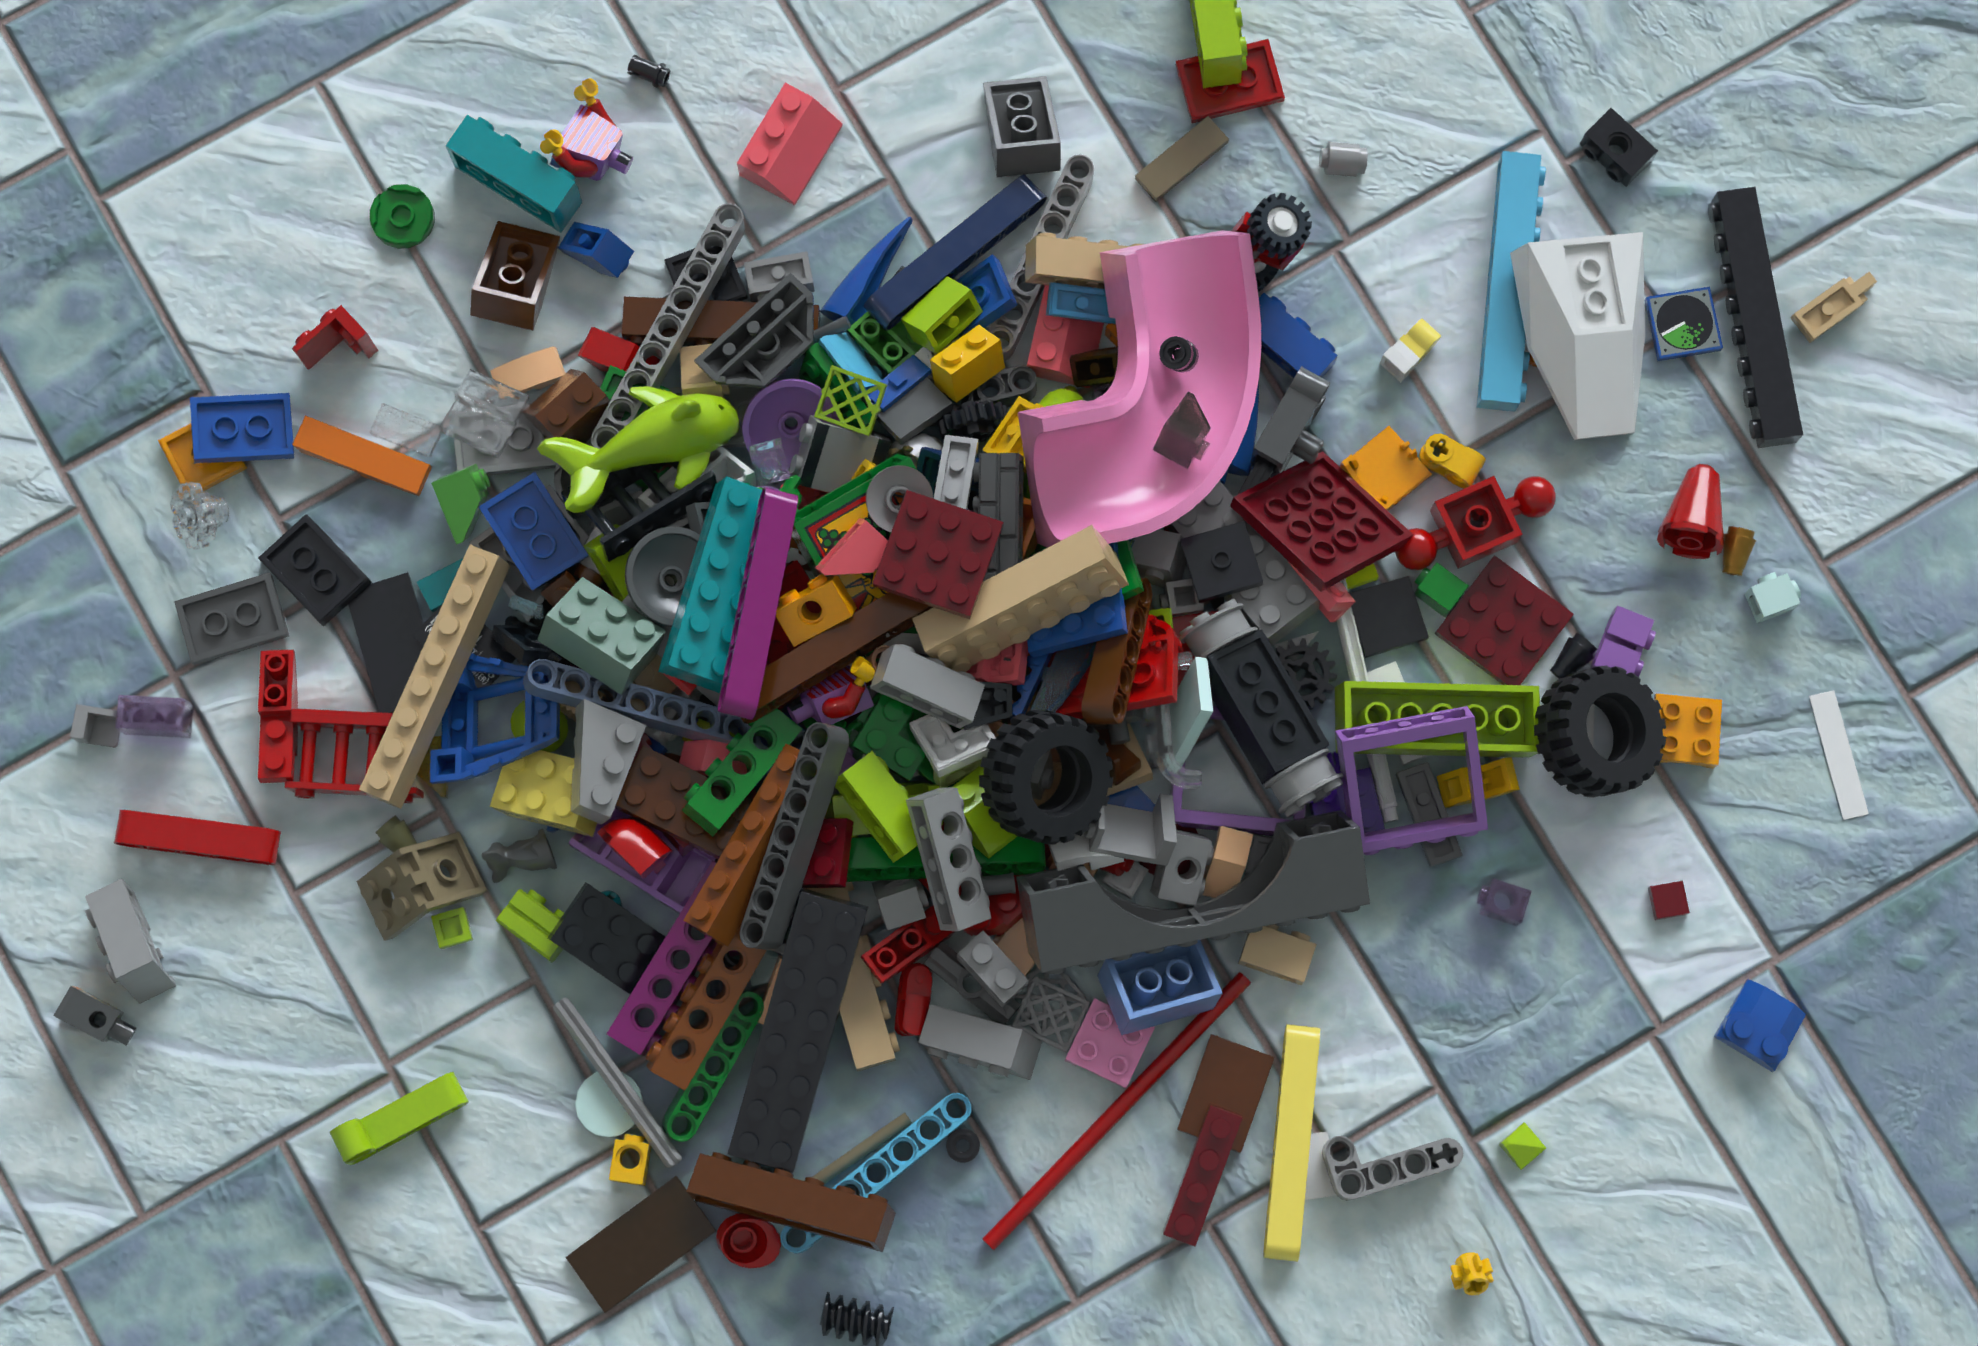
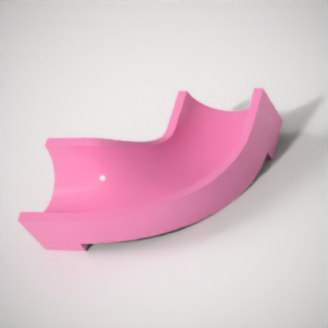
(1097, 455)

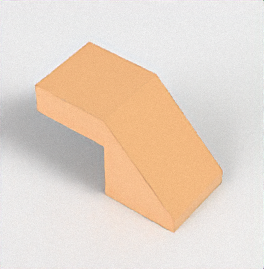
(1228, 861)

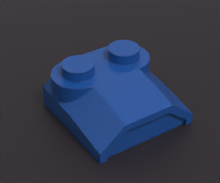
(1760, 1024)

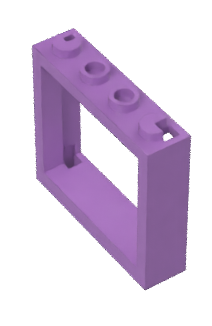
(1404, 731)
(1214, 820)

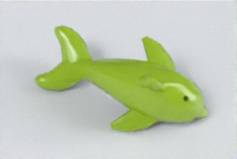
(670, 431)

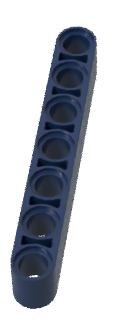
(956, 251)

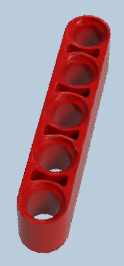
(197, 837)

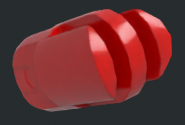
(913, 999)

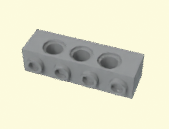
(935, 848)

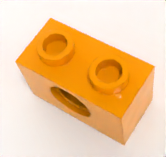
(800, 622)

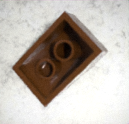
(514, 275)

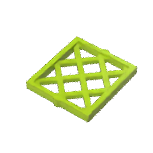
(874, 409)

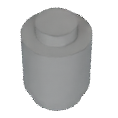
(1343, 159)

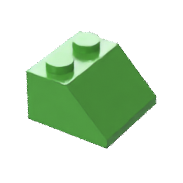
(460, 499)

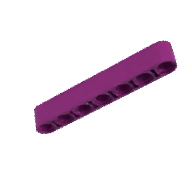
(757, 603)

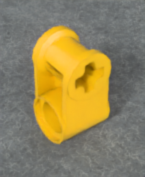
(1455, 461)

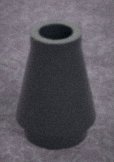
(1574, 656)

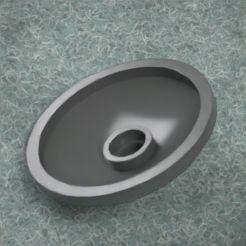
(658, 555)

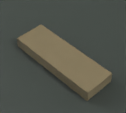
(1181, 158)

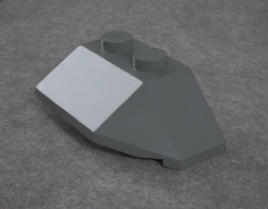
(764, 338)

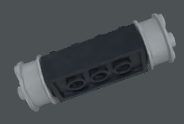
(1263, 708)

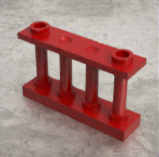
(343, 725)

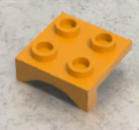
(1386, 468)
(1691, 729)

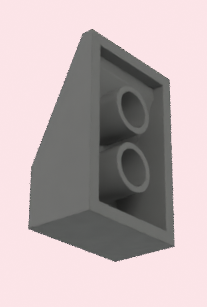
(1022, 126)

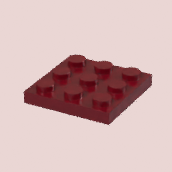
(938, 554)
(1504, 623)

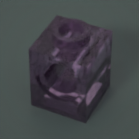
(1518, 899)

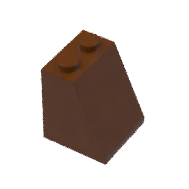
(568, 407)

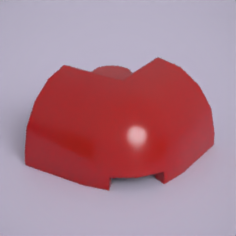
(636, 845)

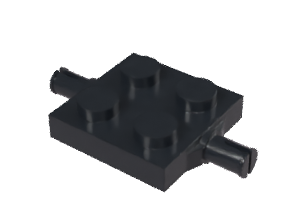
(523, 642)

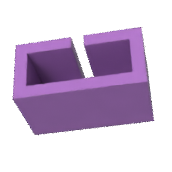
(1624, 641)

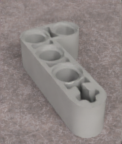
(1395, 1163)

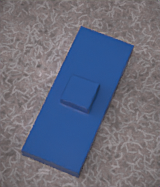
(901, 381)

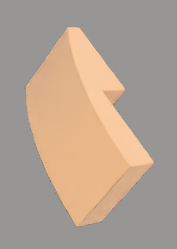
(531, 371)

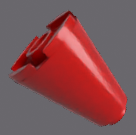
(1695, 516)

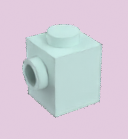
(1772, 596)

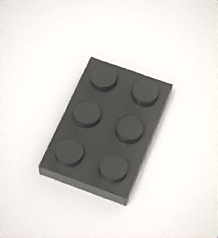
(231, 618)

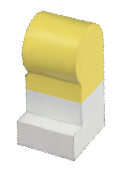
(1410, 350)

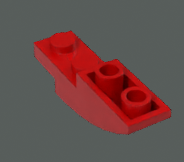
(276, 699)
(905, 946)

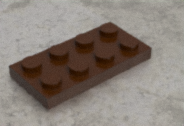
(656, 794)

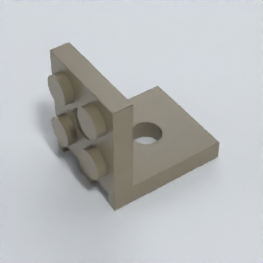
(418, 883)

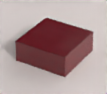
(1668, 900)

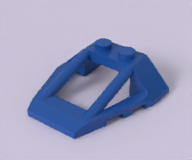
(460, 724)

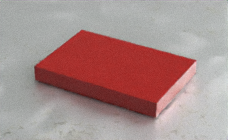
(1258, 85)

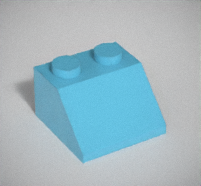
(851, 357)

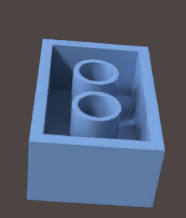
(1159, 987)

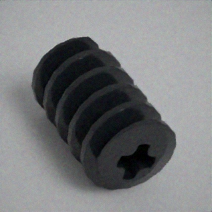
(855, 1320)

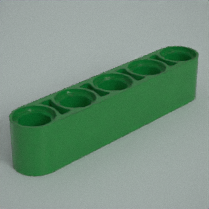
(713, 1082)

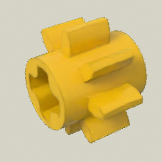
(1471, 1273)

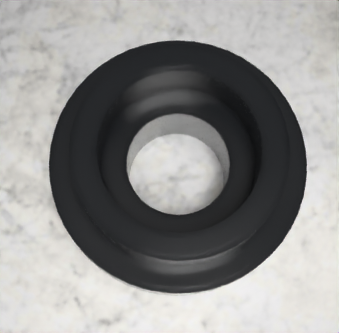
(960, 1134)

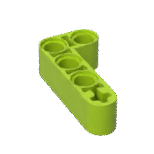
(392, 1123)

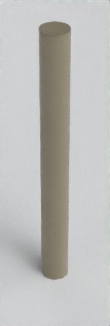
(863, 1148)

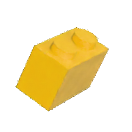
(967, 363)

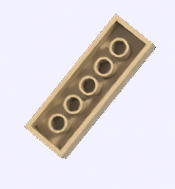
(1024, 600)

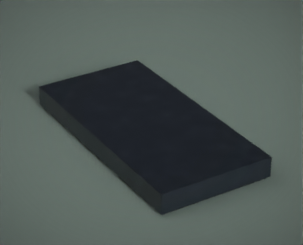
(385, 622)

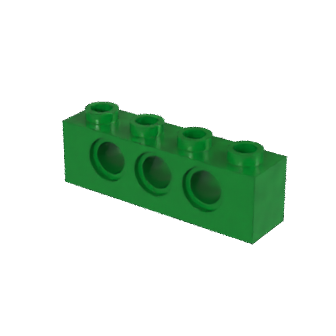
(712, 812)

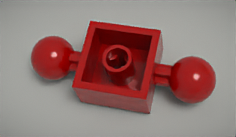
(1484, 503)

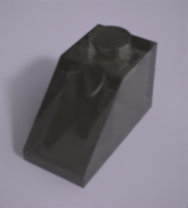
(1184, 433)

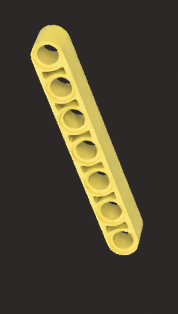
(1291, 1143)

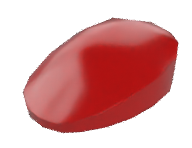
(748, 1241)

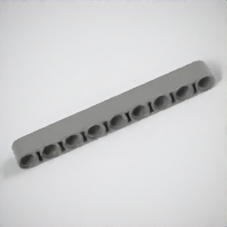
(675, 318)

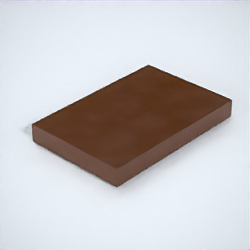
(1228, 1078)

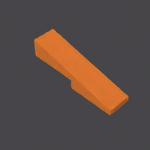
(361, 456)

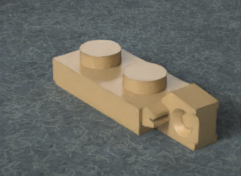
(1832, 306)

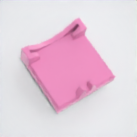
(1103, 1049)

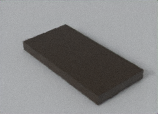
(640, 1244)

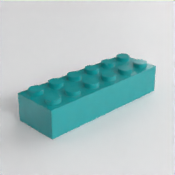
(711, 593)

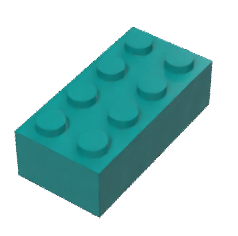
(514, 173)

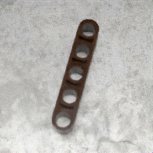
(1115, 665)

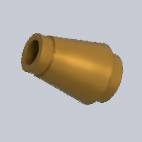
(1737, 549)

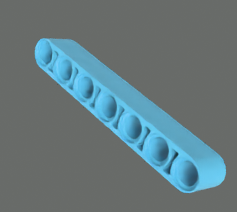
(886, 1157)

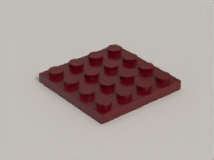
(1321, 521)

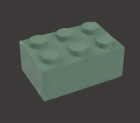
(601, 635)

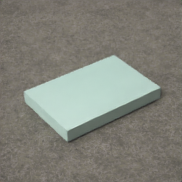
(1191, 710)

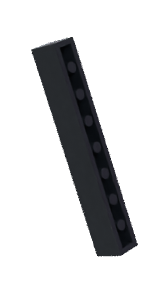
(1755, 317)

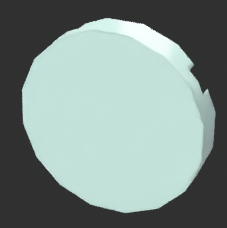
(601, 1110)

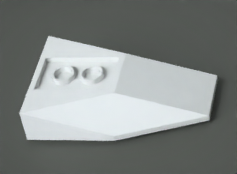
(1586, 326)

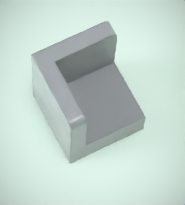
(95, 726)

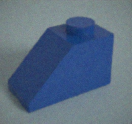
(596, 249)

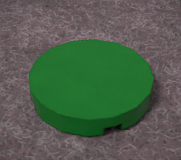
(402, 216)

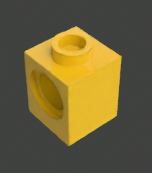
(638, 1174)

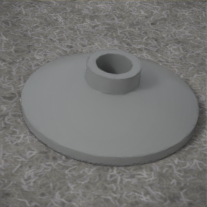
(885, 484)

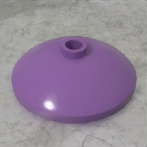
(776, 403)

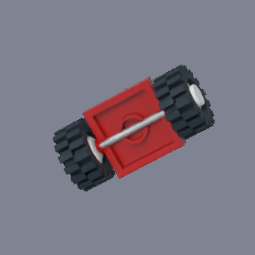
(1276, 234)

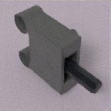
(1288, 428)

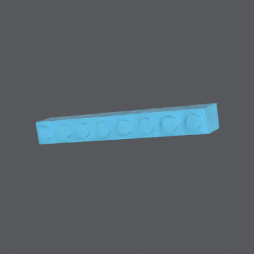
(1503, 330)

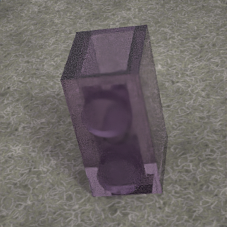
(154, 716)

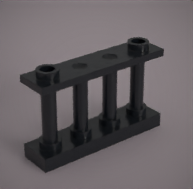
(669, 509)

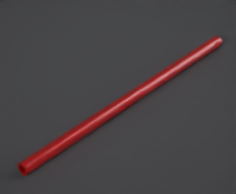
(1114, 1113)

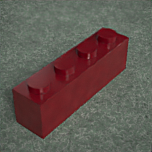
(1202, 1174)

